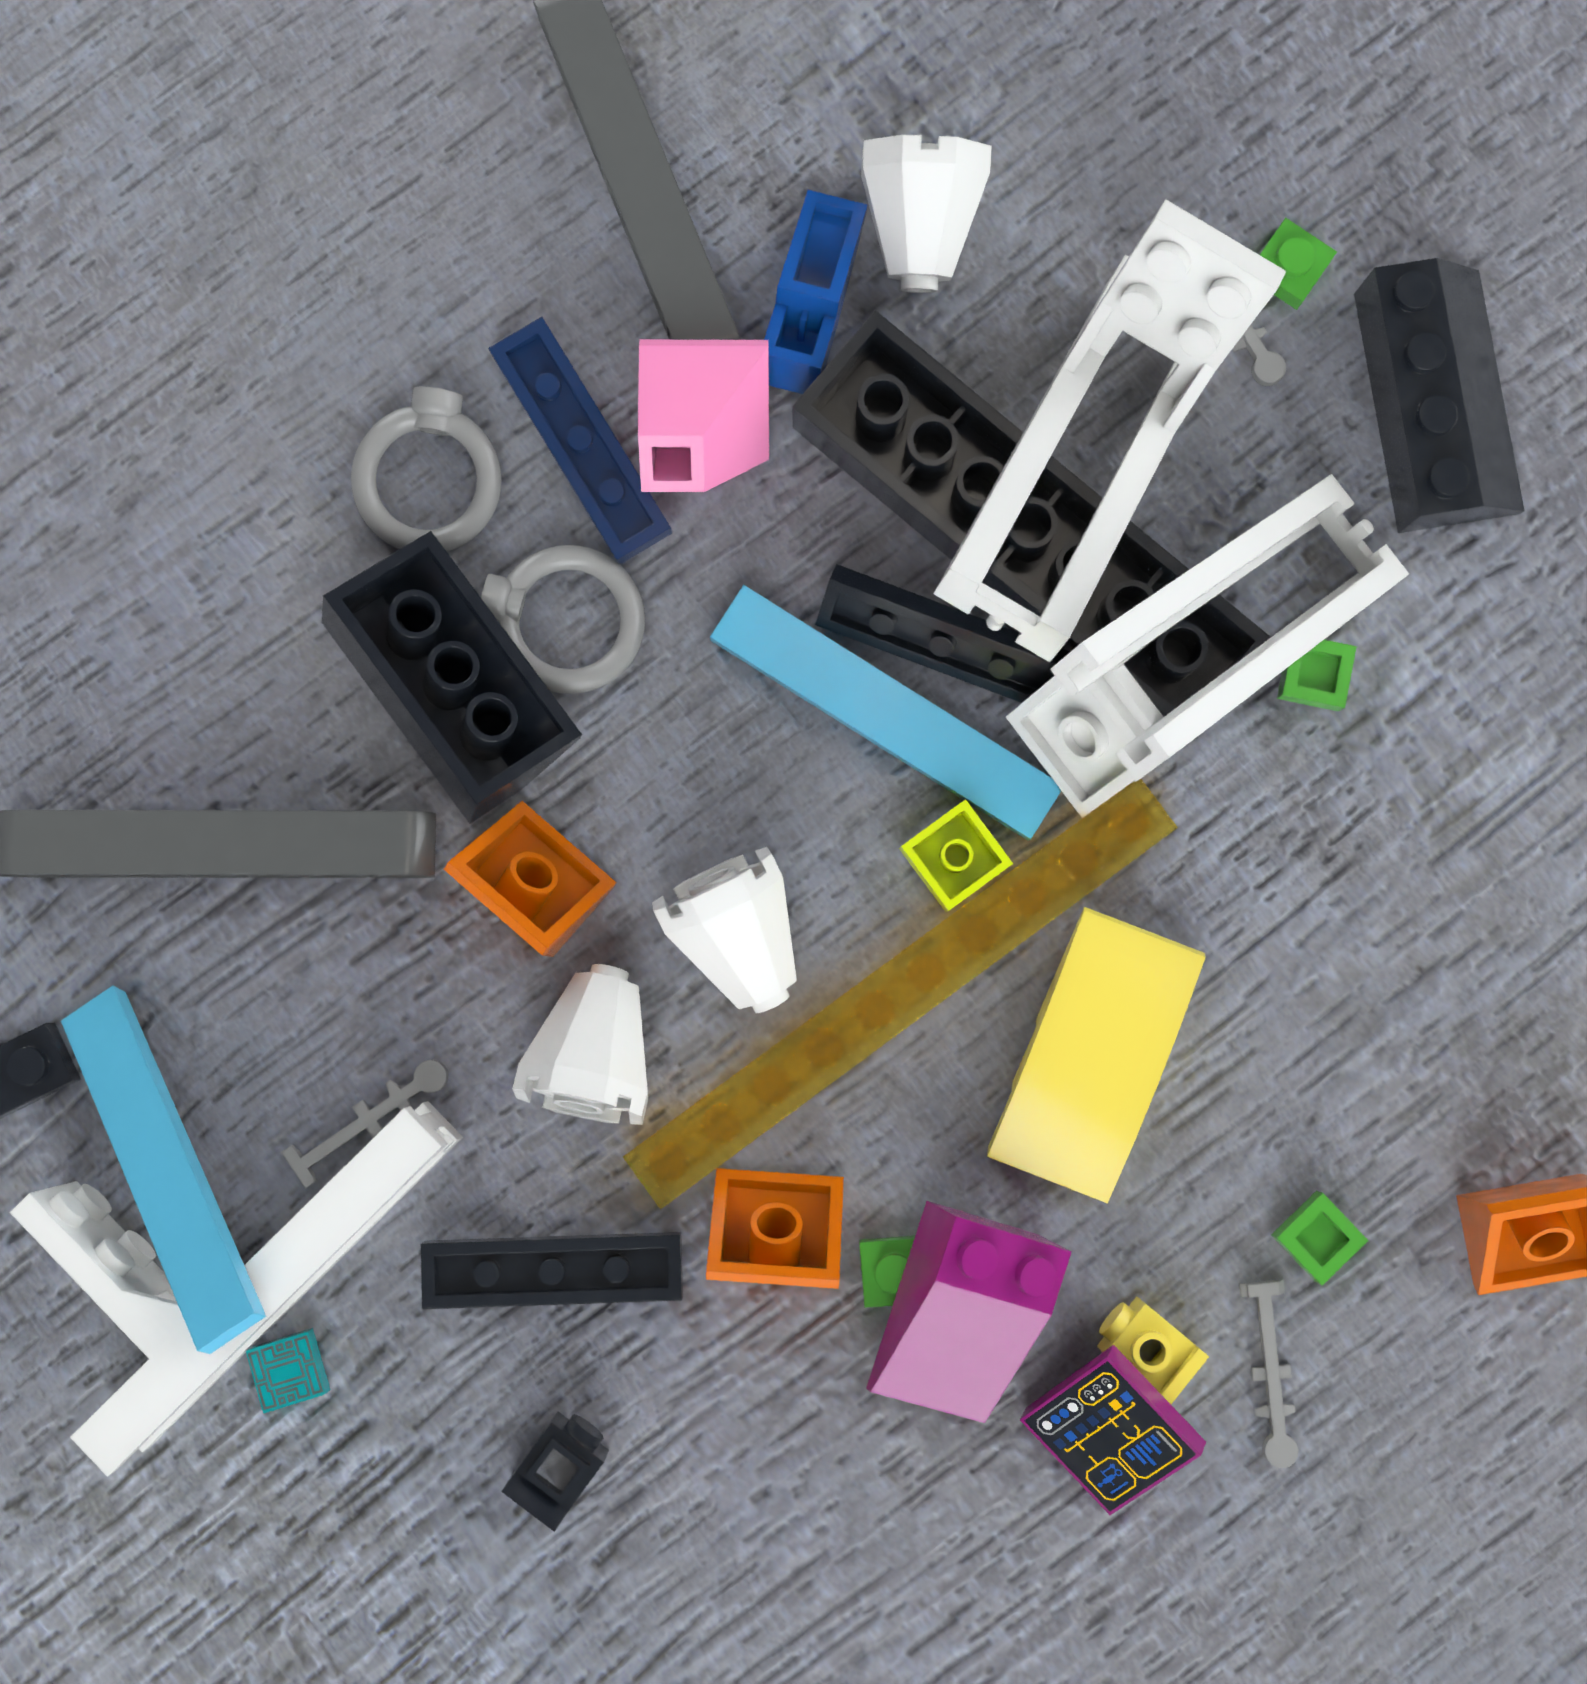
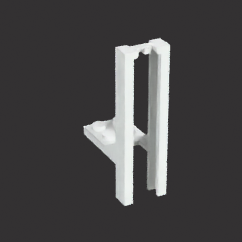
(1180, 294)
(1100, 727)
(135, 1293)

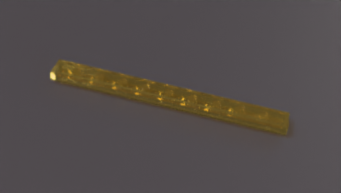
(899, 993)

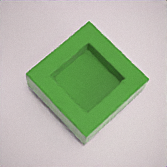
(1302, 259)
(1319, 676)
(1319, 1237)
(882, 1268)

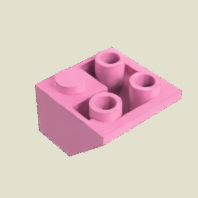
(701, 412)

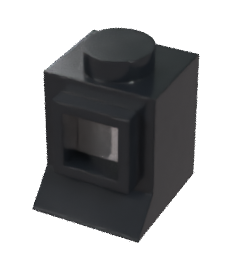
(557, 1469)

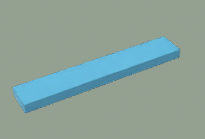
(886, 712)
(163, 1171)

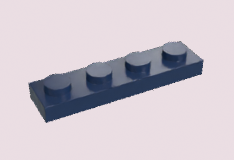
(580, 440)

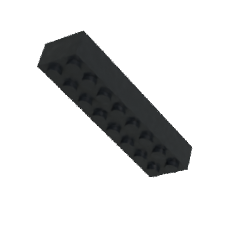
(933, 459)

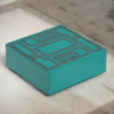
(288, 1370)

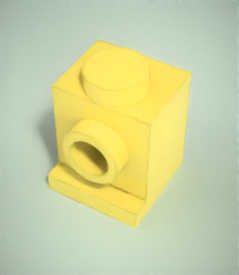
(1174, 1363)

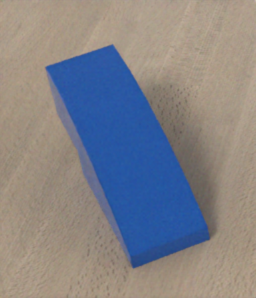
(812, 289)

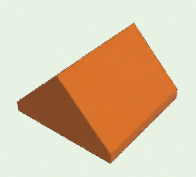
(531, 878)
(776, 1228)
(1526, 1233)

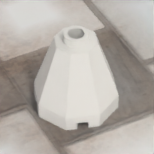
(923, 203)
(735, 929)
(590, 1051)

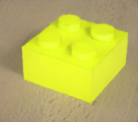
(955, 855)

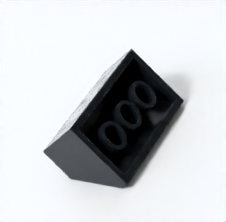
(1437, 395)
(448, 675)

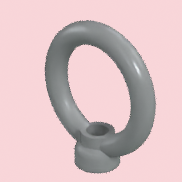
(435, 413)
(507, 598)

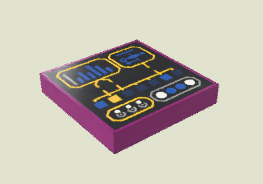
(1113, 1430)

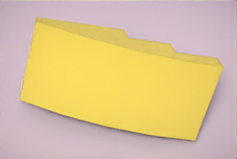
(1096, 1054)

